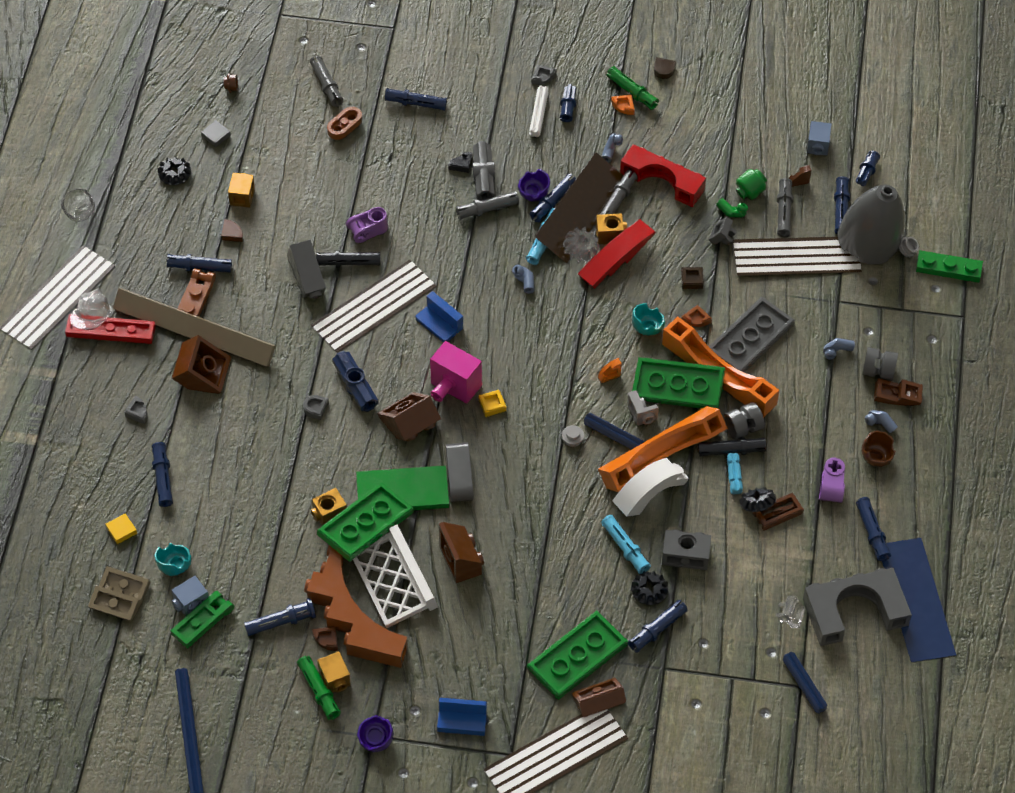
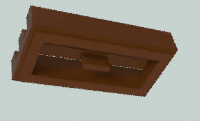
(795, 507)

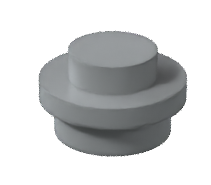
(909, 246)
(572, 435)

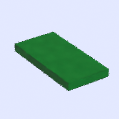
(679, 383)
(417, 486)
(364, 521)
(577, 655)

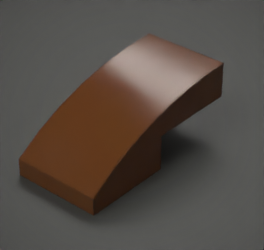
(904, 393)

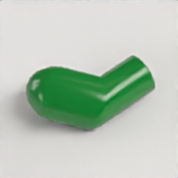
(731, 211)

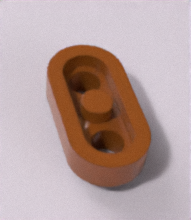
(342, 124)

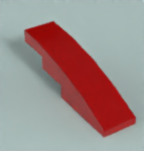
(616, 252)

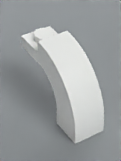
(647, 484)

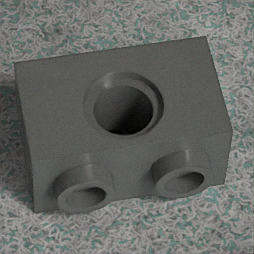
(692, 558)

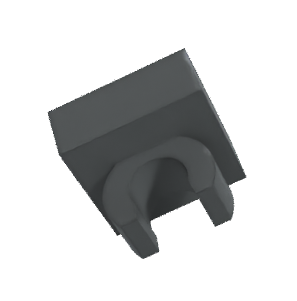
(721, 231)

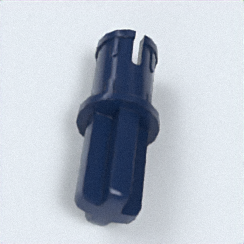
(568, 103)
(867, 167)

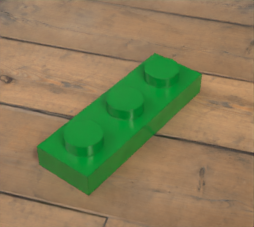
(949, 266)

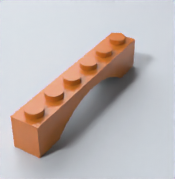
(690, 347)
(692, 430)

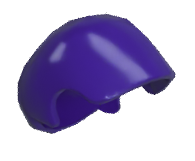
(534, 185)
(375, 734)

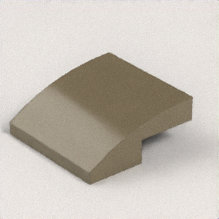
(119, 593)

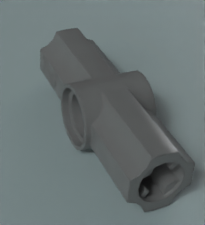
(483, 170)

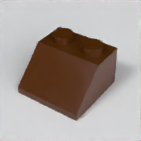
(201, 366)
(410, 416)
(460, 551)

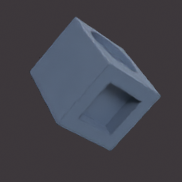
(819, 138)
(189, 595)

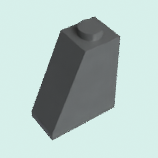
(306, 269)

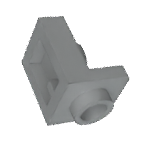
(639, 411)

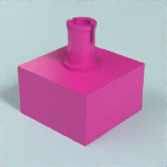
(455, 373)

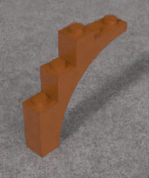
(363, 636)

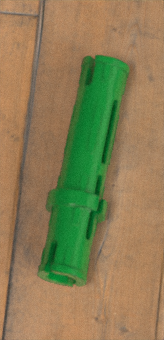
(638, 92)
(322, 694)

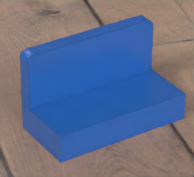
(440, 318)
(462, 716)

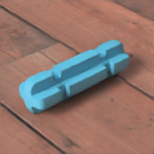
(734, 472)

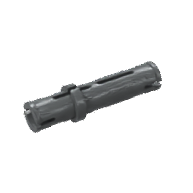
(329, 86)
(785, 188)
(621, 191)
(479, 207)

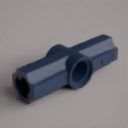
(360, 389)

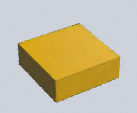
(492, 403)
(121, 528)

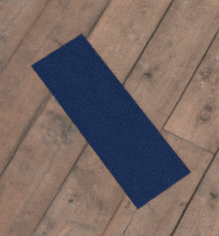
(928, 631)

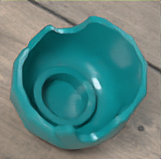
(647, 320)
(173, 559)

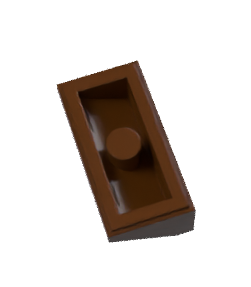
(599, 697)

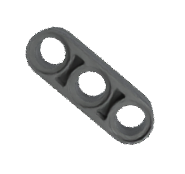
(459, 472)

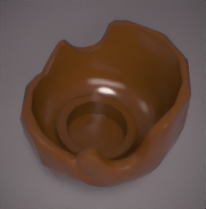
(878, 449)

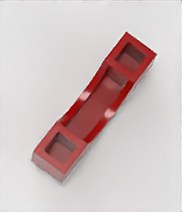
(686, 183)

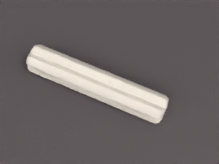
(538, 111)

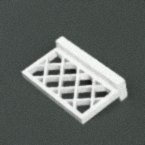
(413, 574)

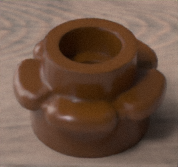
(231, 82)

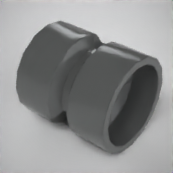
(887, 367)
(745, 420)

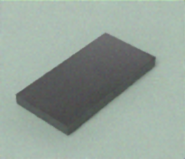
(752, 334)

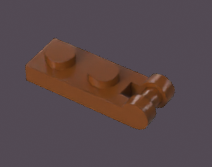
(197, 294)

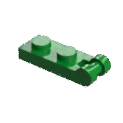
(201, 619)

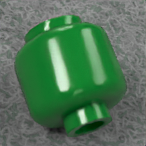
(751, 184)

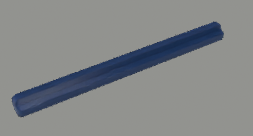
(189, 731)

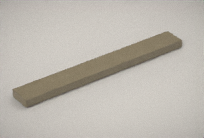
(192, 325)

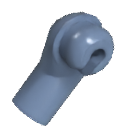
(609, 148)
(525, 276)
(835, 345)
(881, 417)

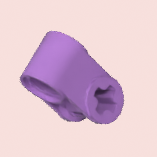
(368, 224)
(832, 483)

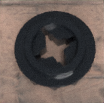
(169, 176)
(765, 497)
(643, 594)

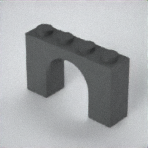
(878, 586)

